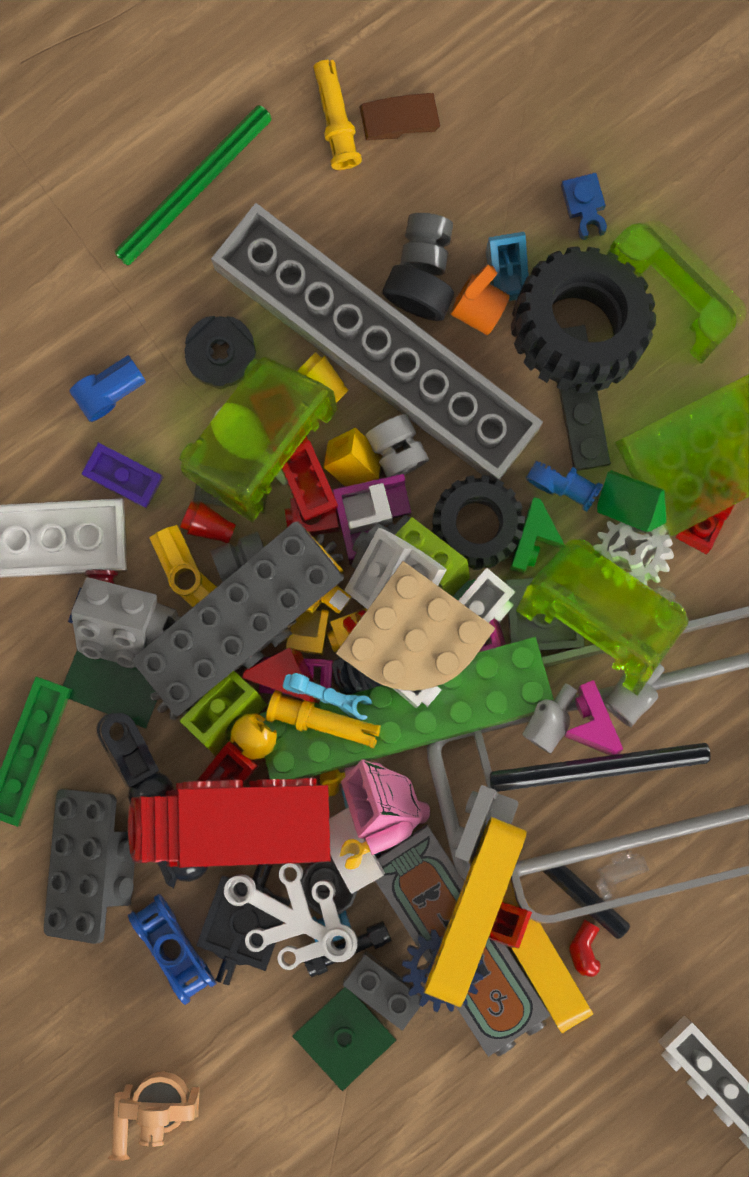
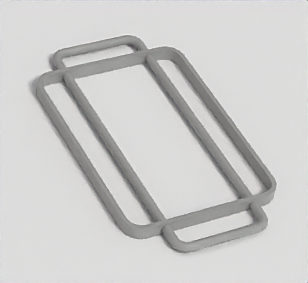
(613, 844)

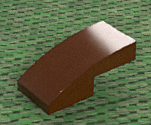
(399, 115)

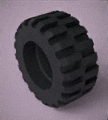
(602, 282)

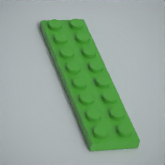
(490, 691)

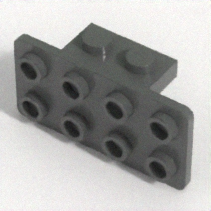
(87, 866)

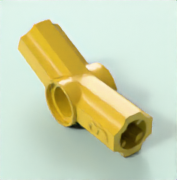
(176, 559)

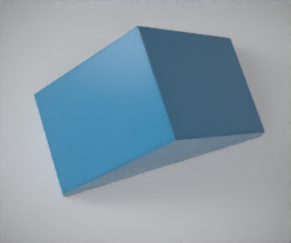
(509, 258)

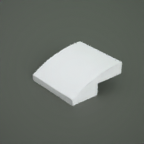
(382, 560)

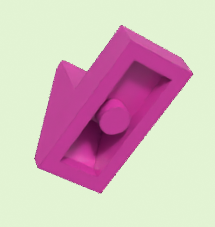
(598, 732)

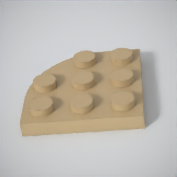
(414, 634)

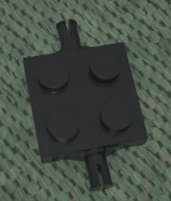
(229, 924)

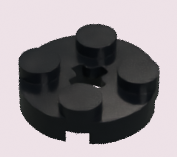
(199, 351)

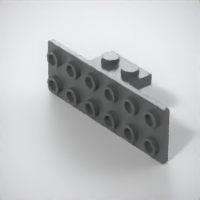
(238, 619)

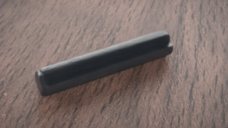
(585, 897)

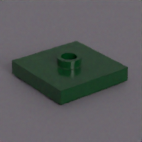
(344, 1037)

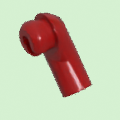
(581, 950)

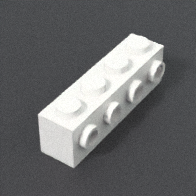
(486, 598)
(709, 1073)

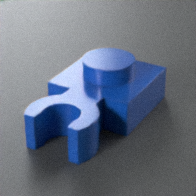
(585, 199)

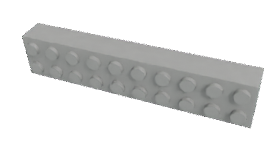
(376, 343)

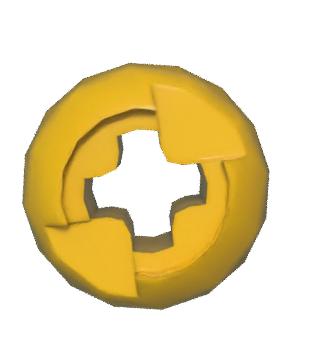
(253, 736)

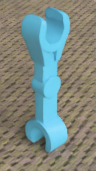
(347, 703)

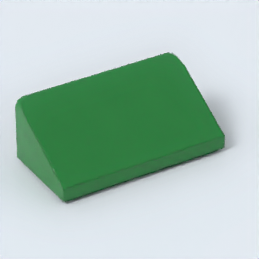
(632, 502)

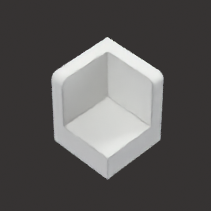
(367, 509)

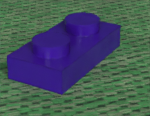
(122, 475)

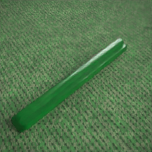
(193, 185)

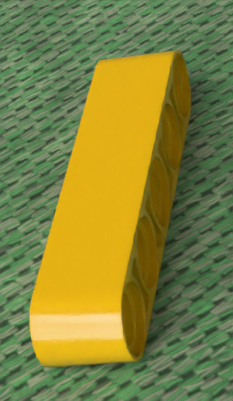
(475, 912)
(549, 974)

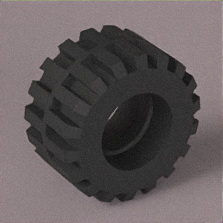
(495, 497)

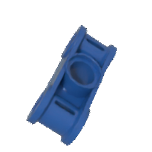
(176, 970)

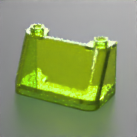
(719, 307)
(256, 434)
(606, 609)

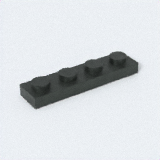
(584, 421)

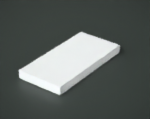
(62, 537)

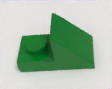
(538, 528)

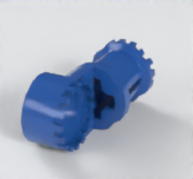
(572, 485)

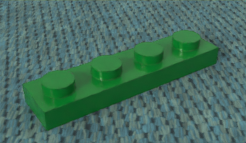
(30, 747)

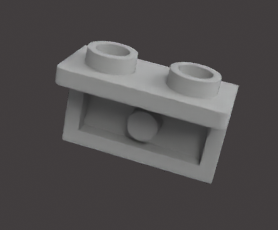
(481, 807)

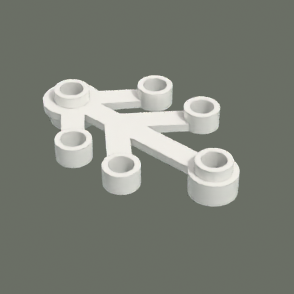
(296, 920)

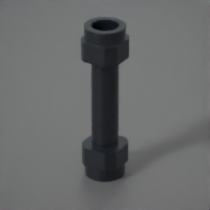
(376, 936)

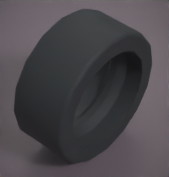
(418, 292)

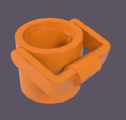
(480, 302)

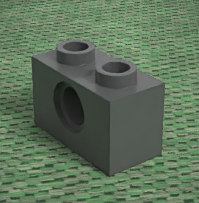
(382, 990)

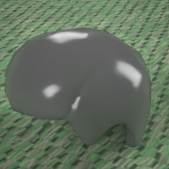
(326, 871)

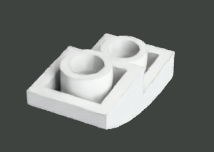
(369, 870)

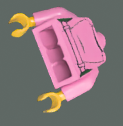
(380, 806)

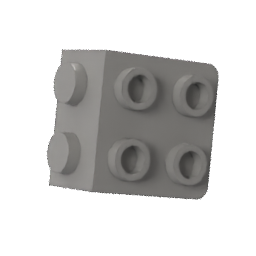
(111, 621)

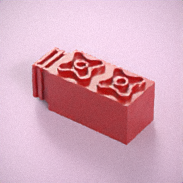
(232, 824)

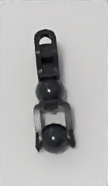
(140, 773)

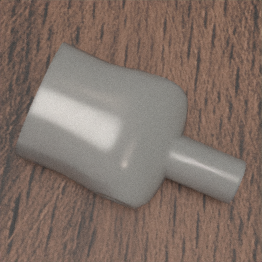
(627, 705)
(550, 720)

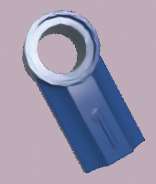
(99, 393)

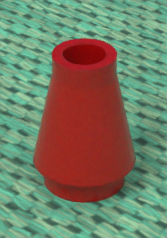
(206, 523)

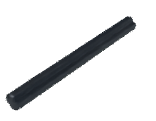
(600, 767)

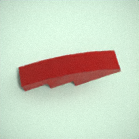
(308, 482)

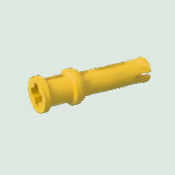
(338, 130)
(305, 715)

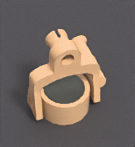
(158, 1108)

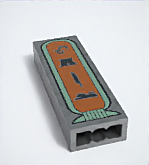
(423, 893)

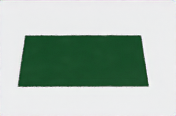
(110, 688)

